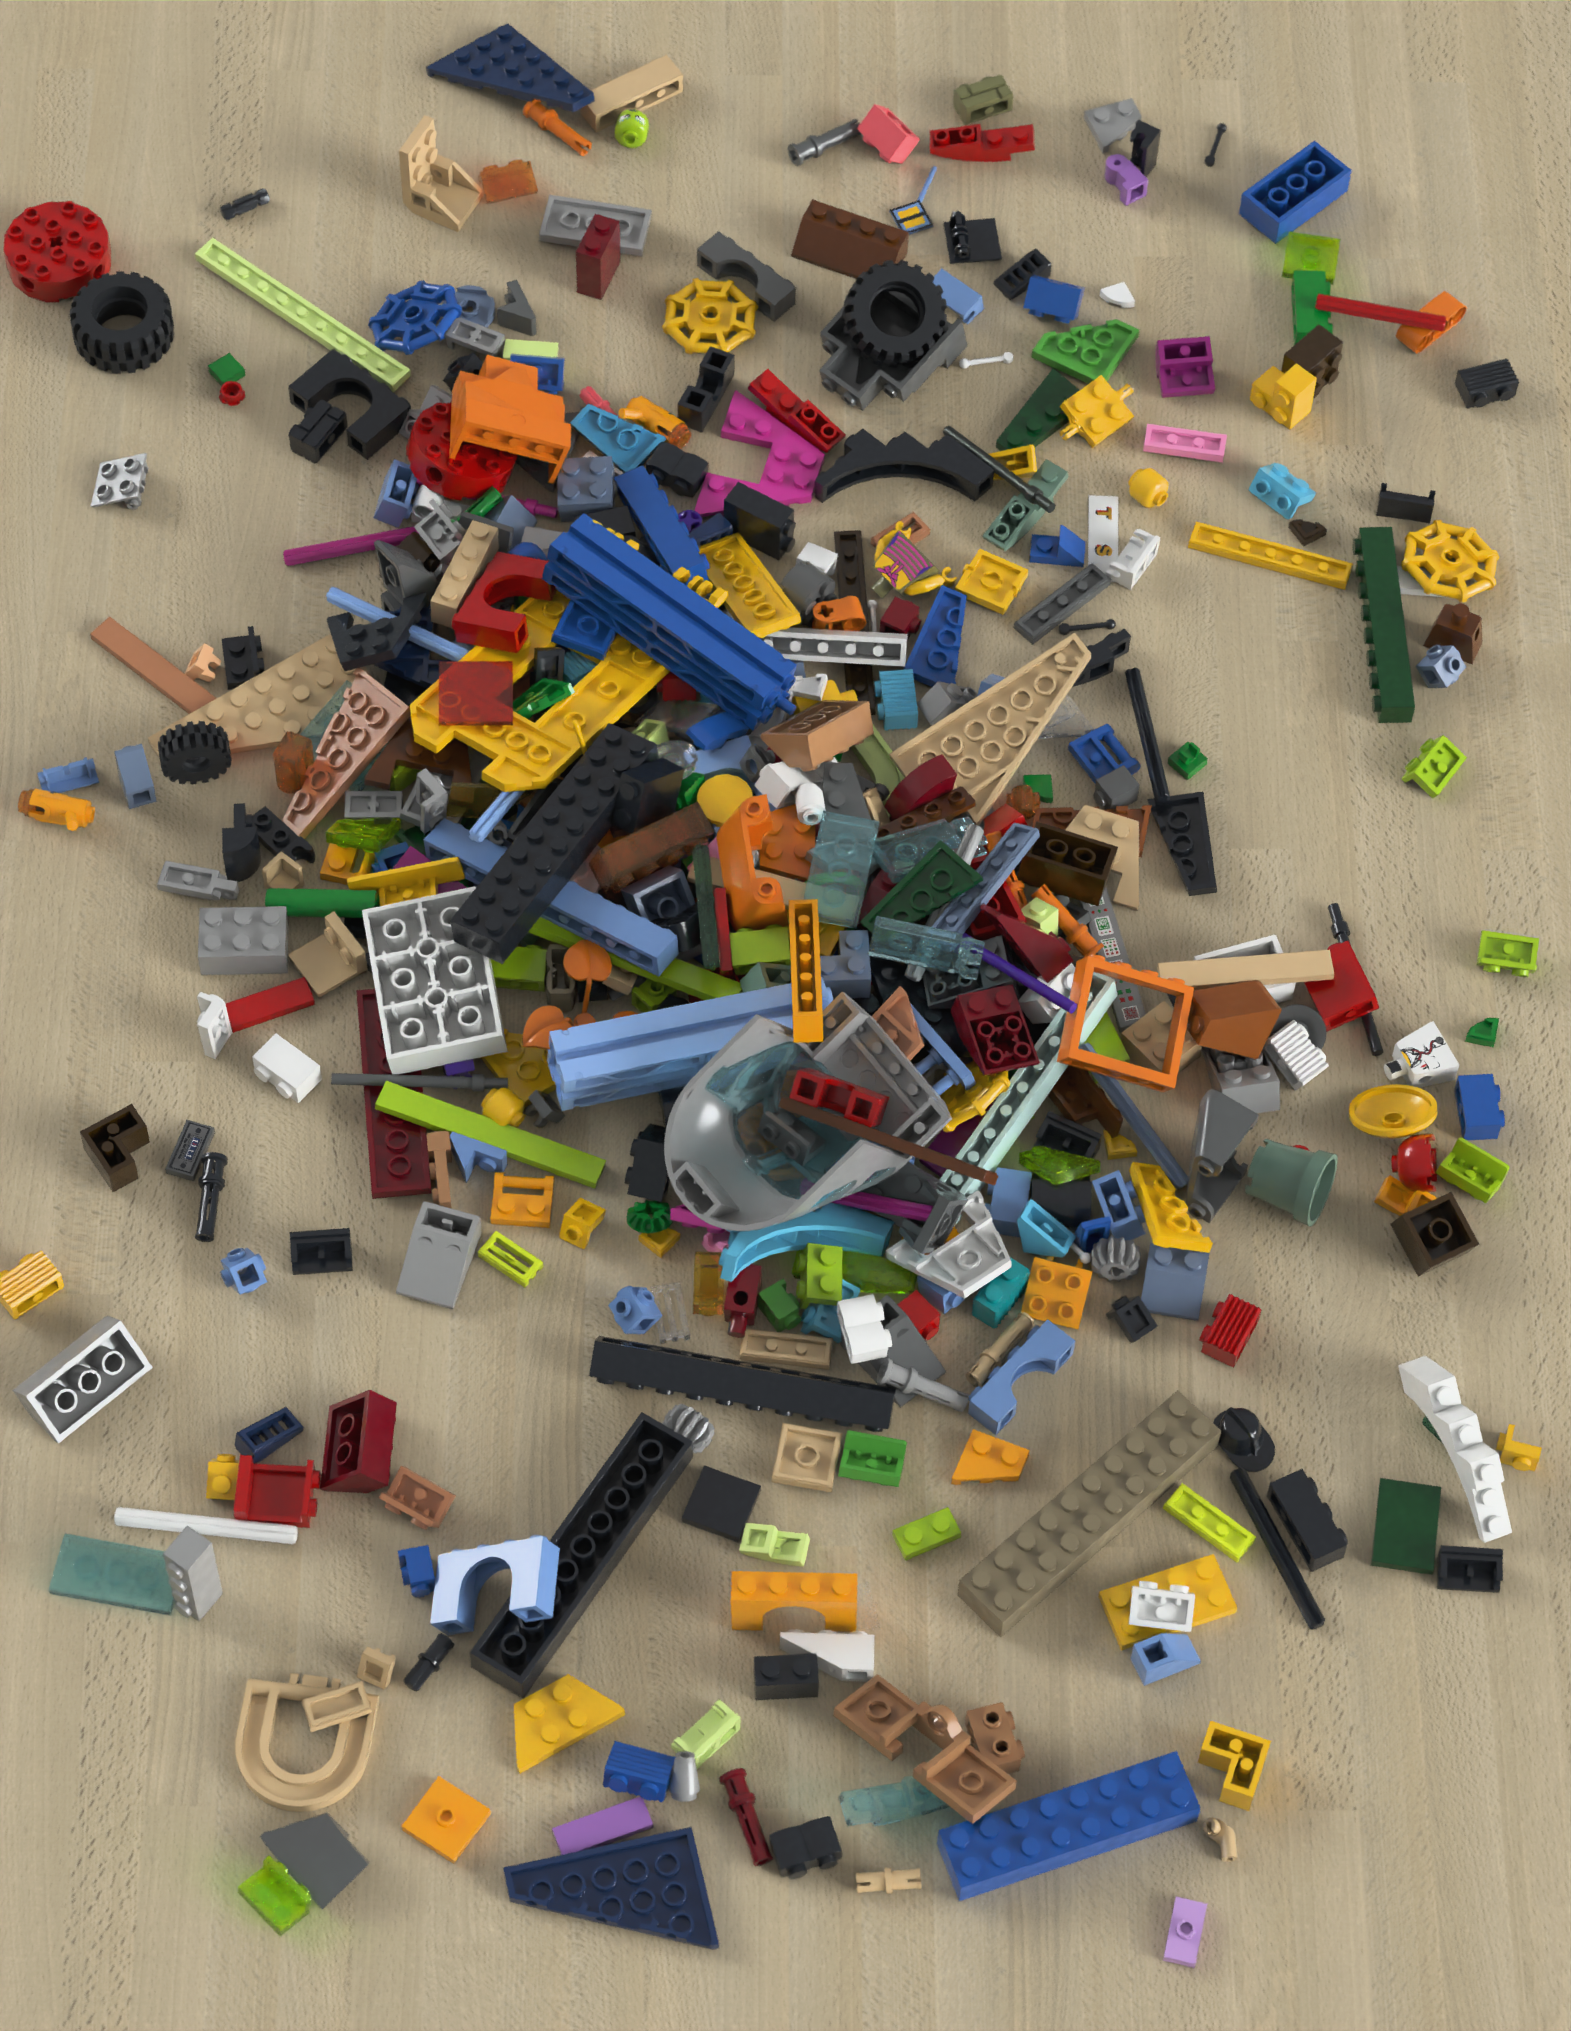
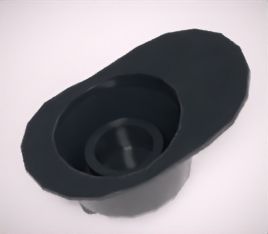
(1245, 1439)

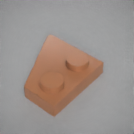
(899, 1023)

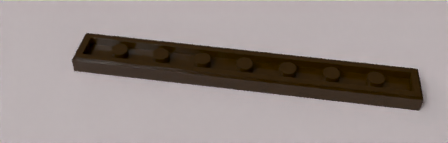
(852, 583)

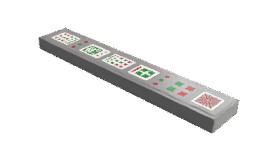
(1105, 930)

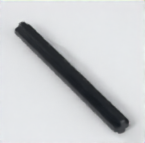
(1147, 735)
(1277, 1548)

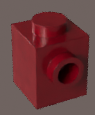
(901, 618)

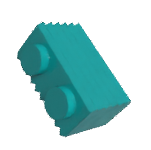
(1000, 1295)

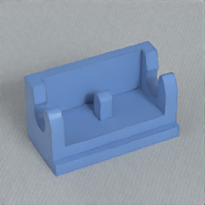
(959, 296)

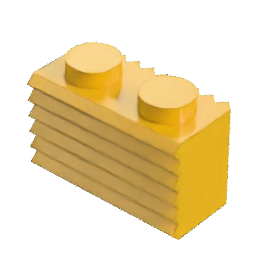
(29, 1284)

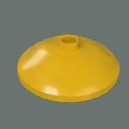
(1393, 1111)

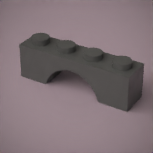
(724, 258)

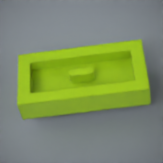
(926, 1533)

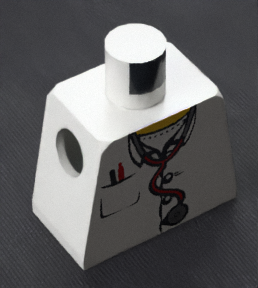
(1423, 1058)

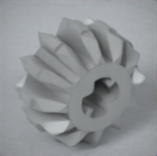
(1115, 1258)
(690, 1425)

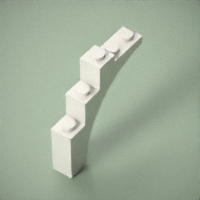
(1459, 1430)

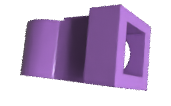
(1126, 178)

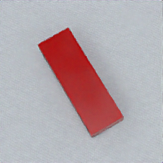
(723, 932)
(269, 1004)

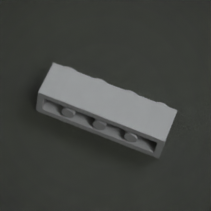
(192, 1574)

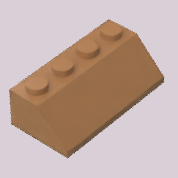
(820, 733)

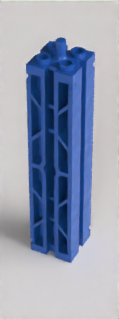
(670, 622)

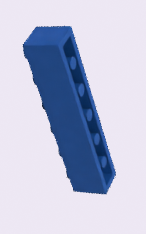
(660, 523)

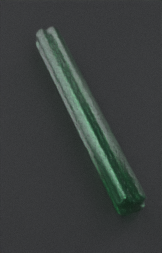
(706, 907)

